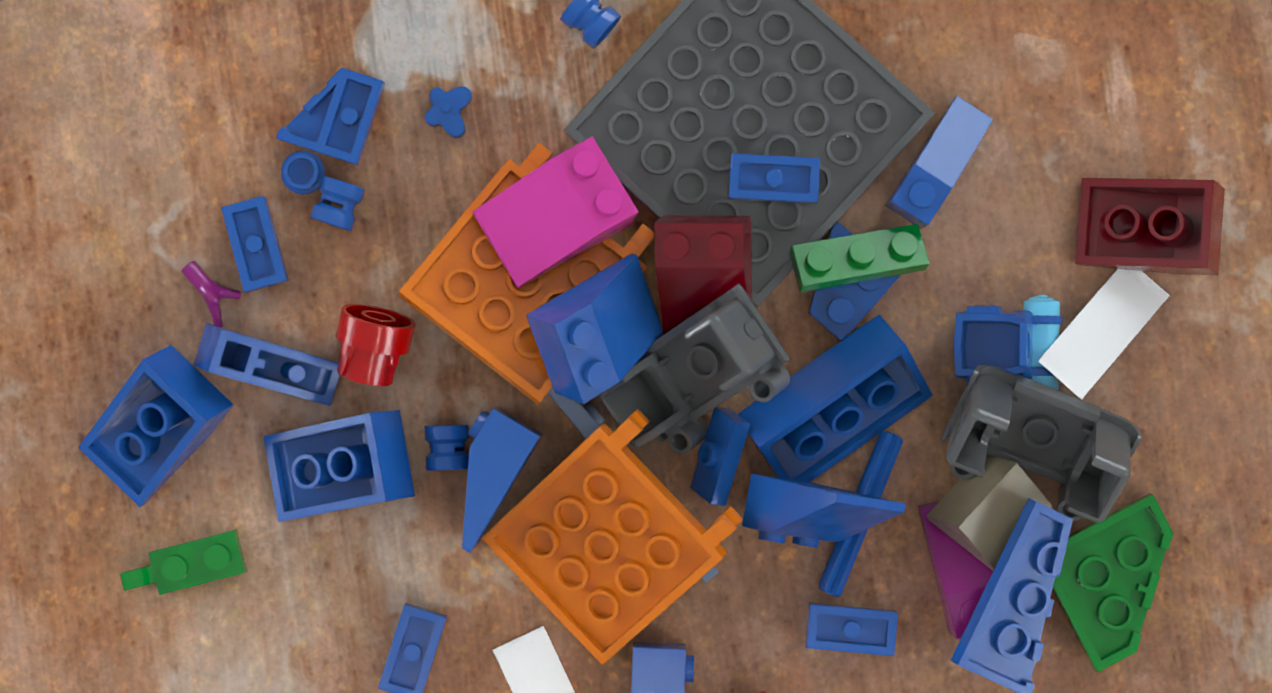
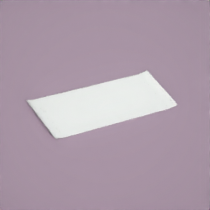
(1103, 329)
(532, 664)

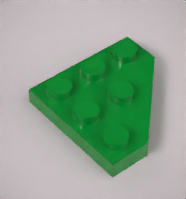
(1112, 579)

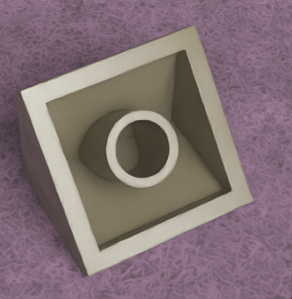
(985, 509)

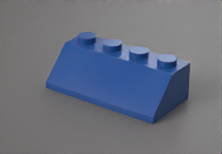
(837, 403)

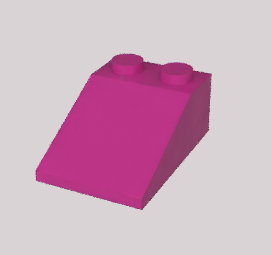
(556, 212)

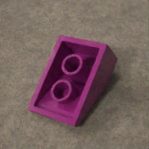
(957, 574)

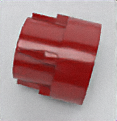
(372, 343)

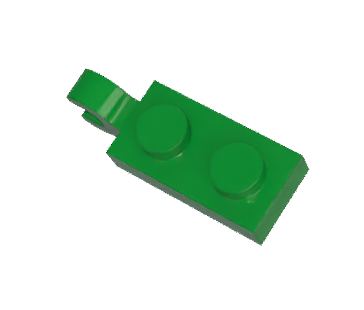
(190, 564)

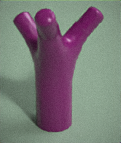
(209, 290)

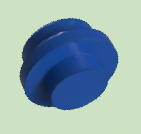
(302, 172)

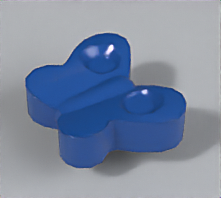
(447, 110)

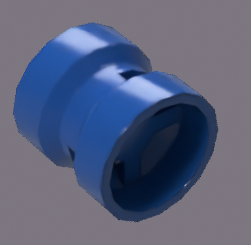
(592, 19)
(339, 193)
(447, 447)

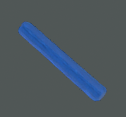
(871, 484)

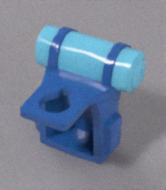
(1008, 339)

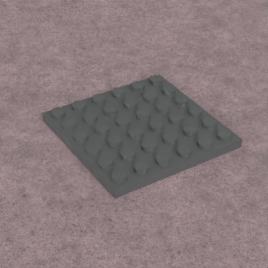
(755, 84)

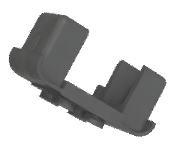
(698, 369)
(1044, 434)

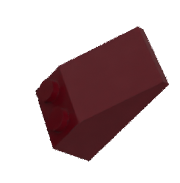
(1151, 225)
(699, 262)

